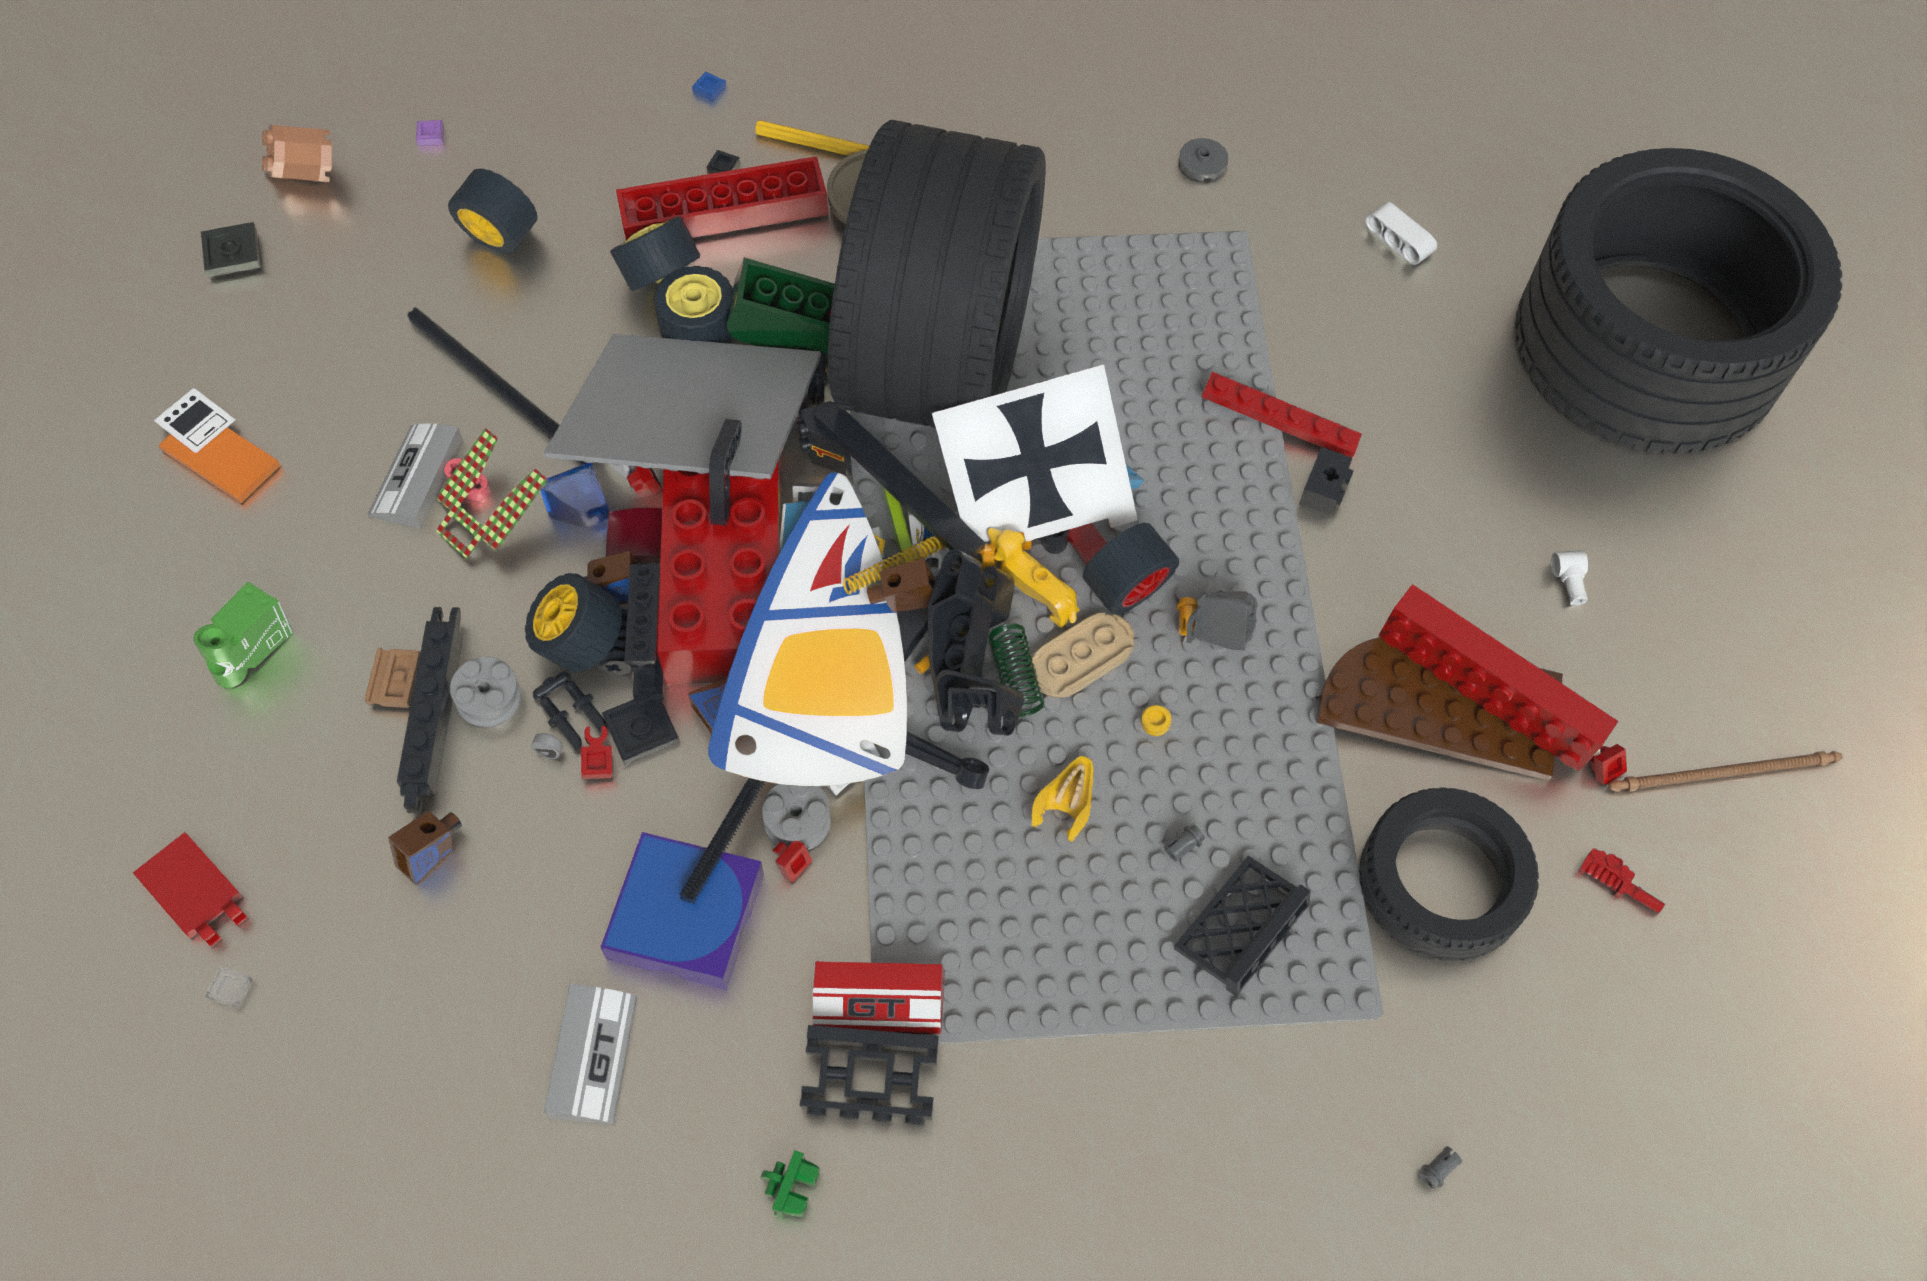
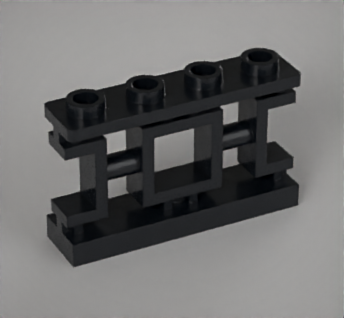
(643, 632)
(872, 1045)

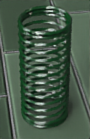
(995, 632)

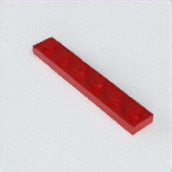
(1281, 415)

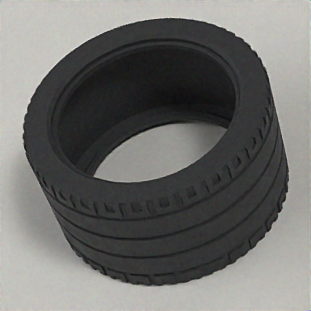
(1706, 221)
(933, 271)

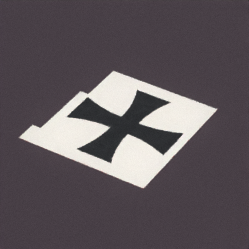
(1038, 458)

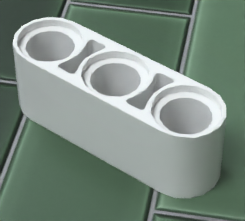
(1401, 233)

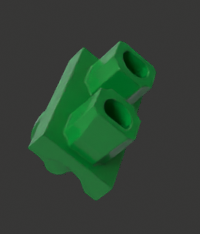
(798, 1171)

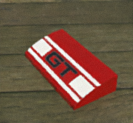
(879, 996)

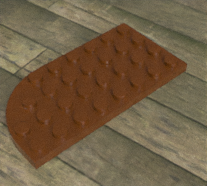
(1396, 700)

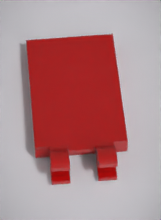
(190, 888)

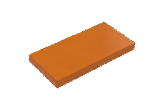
(225, 462)

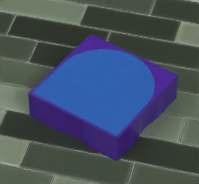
(665, 934)

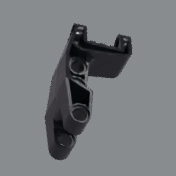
(959, 621)

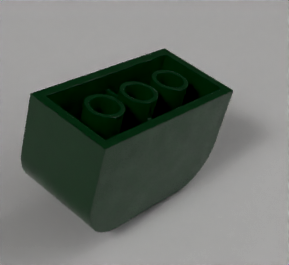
(780, 308)

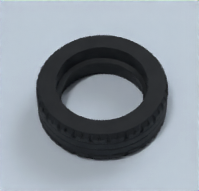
(1483, 825)

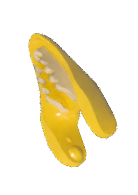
(1068, 793)

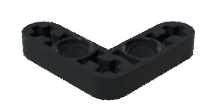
(719, 471)

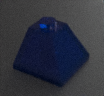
(576, 497)

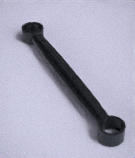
(968, 771)

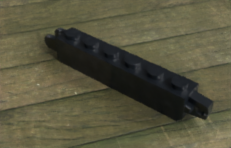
(430, 709)

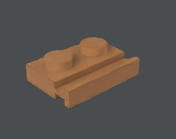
(392, 678)

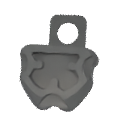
(1224, 619)

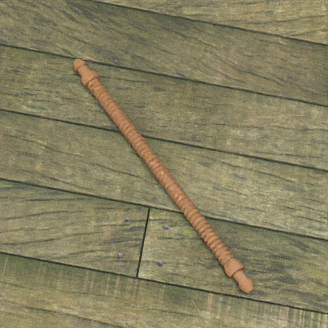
(1632, 783)

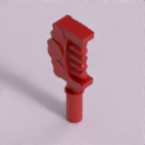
(1614, 874)

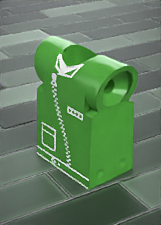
(242, 635)

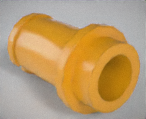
(1186, 607)

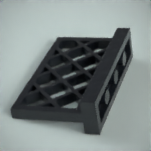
(1260, 944)

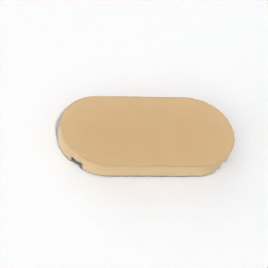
(1082, 654)

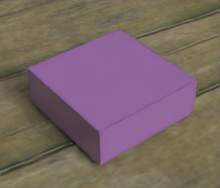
(430, 132)

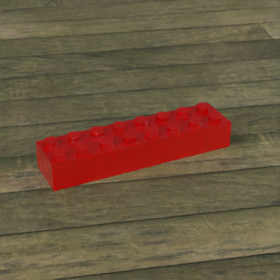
(728, 199)
(1497, 678)

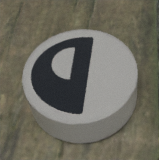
(547, 745)

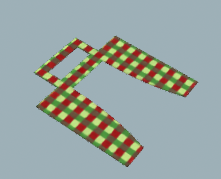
(507, 513)

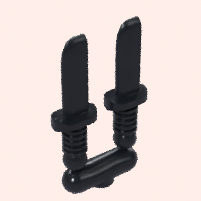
(558, 718)

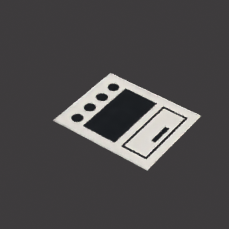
(194, 420)

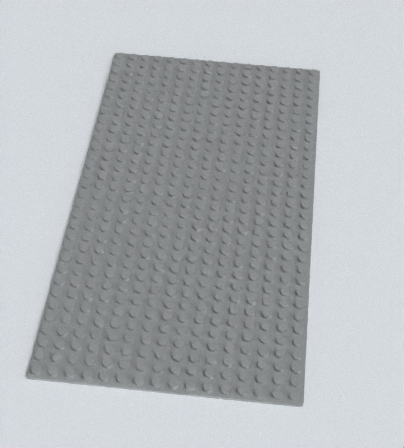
(1085, 931)

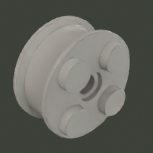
(485, 691)
(796, 815)

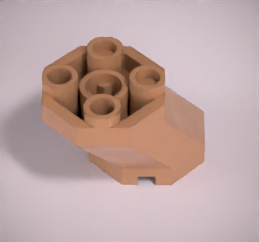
(297, 153)

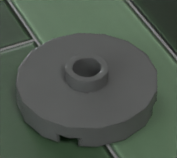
(1203, 159)

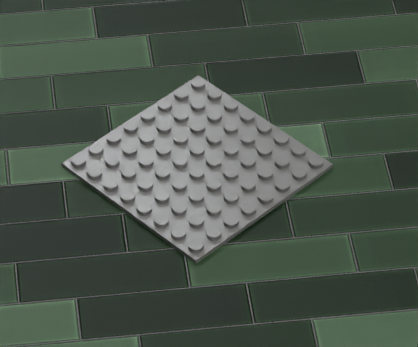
(668, 398)

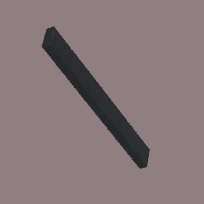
(898, 480)

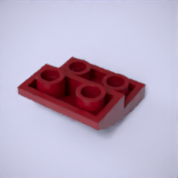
(637, 532)

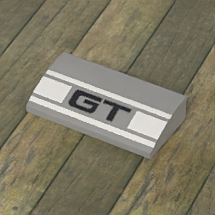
(416, 474)
(590, 1055)

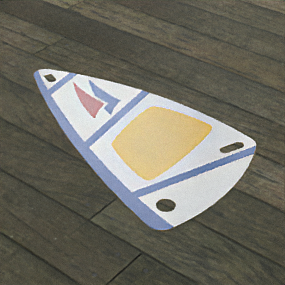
(817, 662)

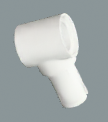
(1572, 569)

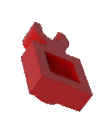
(596, 758)

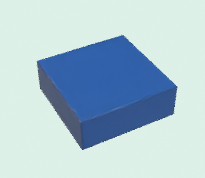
(709, 86)

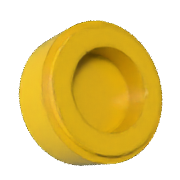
(1156, 720)

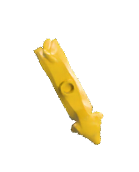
(1033, 577)

